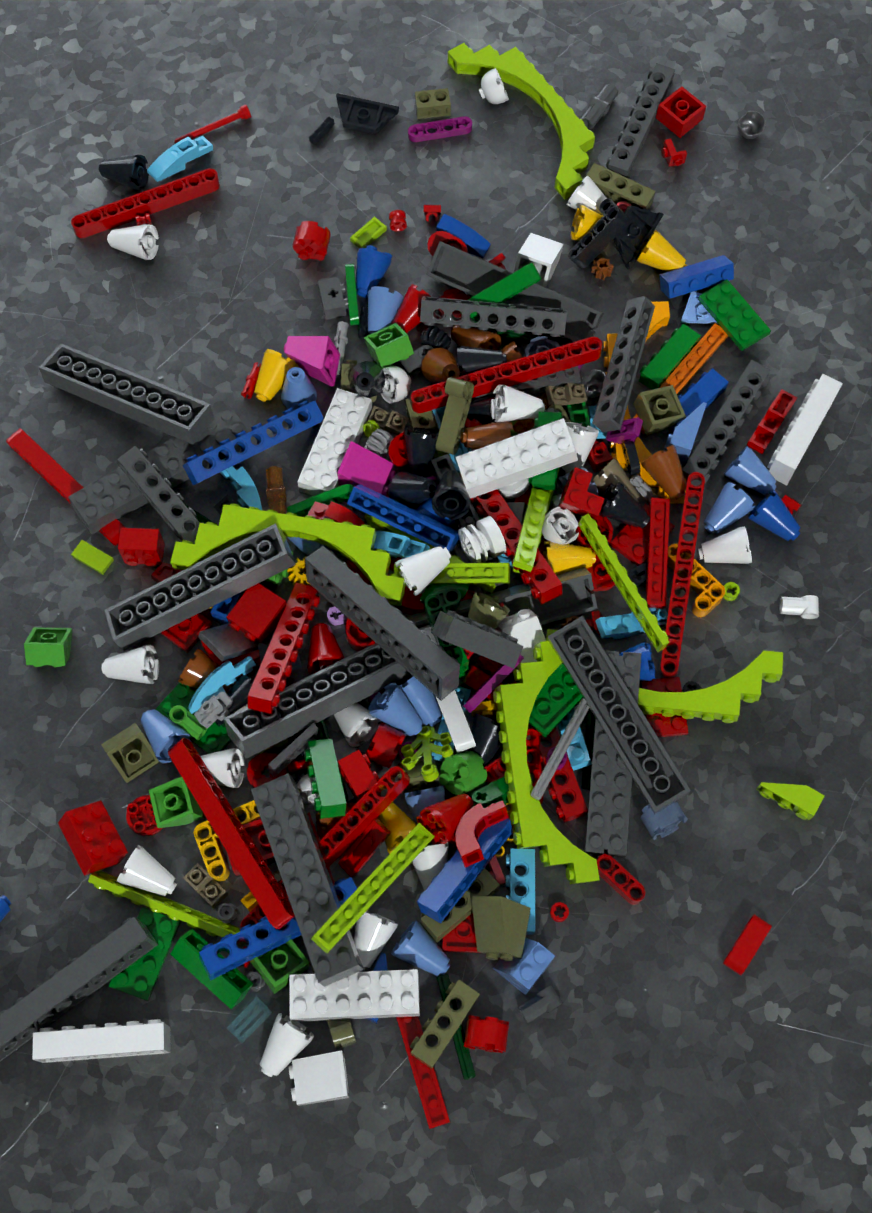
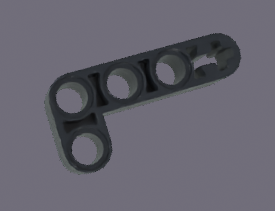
(600, 235)

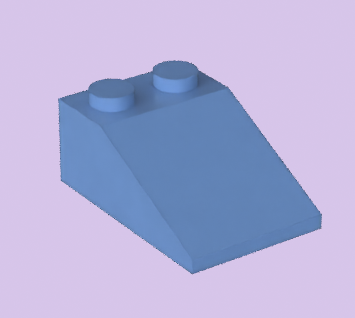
(685, 434)

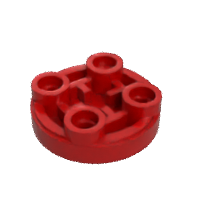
(141, 816)

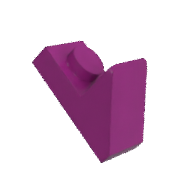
(629, 431)

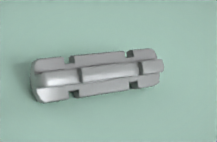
(642, 487)

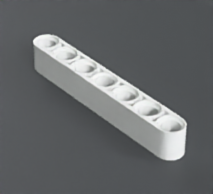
(453, 714)

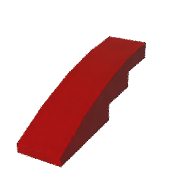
(771, 421)

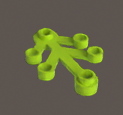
(425, 737)

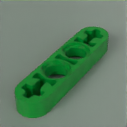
(352, 296)
(335, 495)

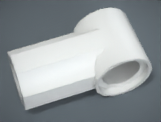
(805, 606)

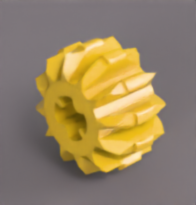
(294, 572)

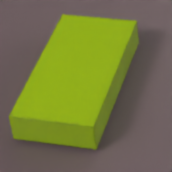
(368, 233)
(92, 557)

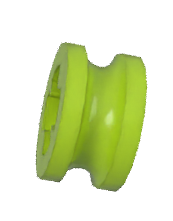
(732, 586)

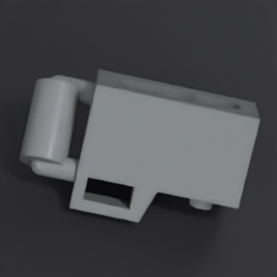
(214, 709)

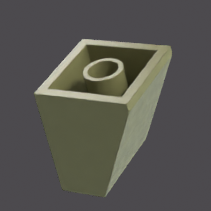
(499, 926)

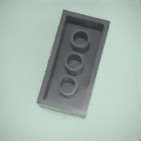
(477, 638)

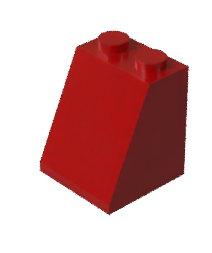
(257, 613)

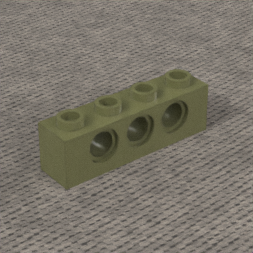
(621, 188)
(488, 887)
(430, 1055)

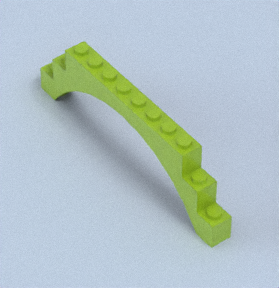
(519, 72)
(350, 540)
(716, 701)
(530, 821)

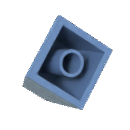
(526, 970)

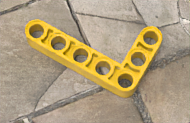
(211, 841)

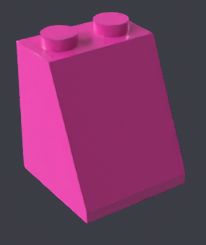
(315, 356)
(365, 469)

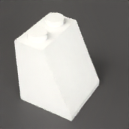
(541, 252)
(527, 629)
(319, 1078)

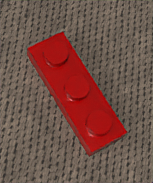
(364, 847)

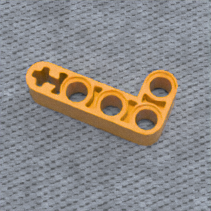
(704, 590)

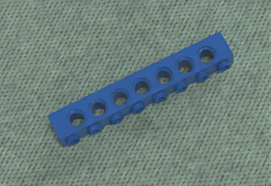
(310, 413)
(256, 947)

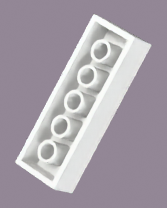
(340, 427)
(803, 428)
(517, 458)
(356, 996)
(101, 1042)

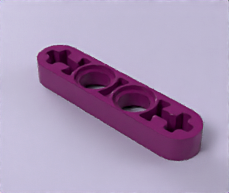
(439, 127)
(489, 685)

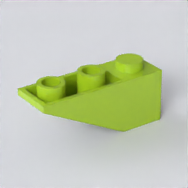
(798, 798)

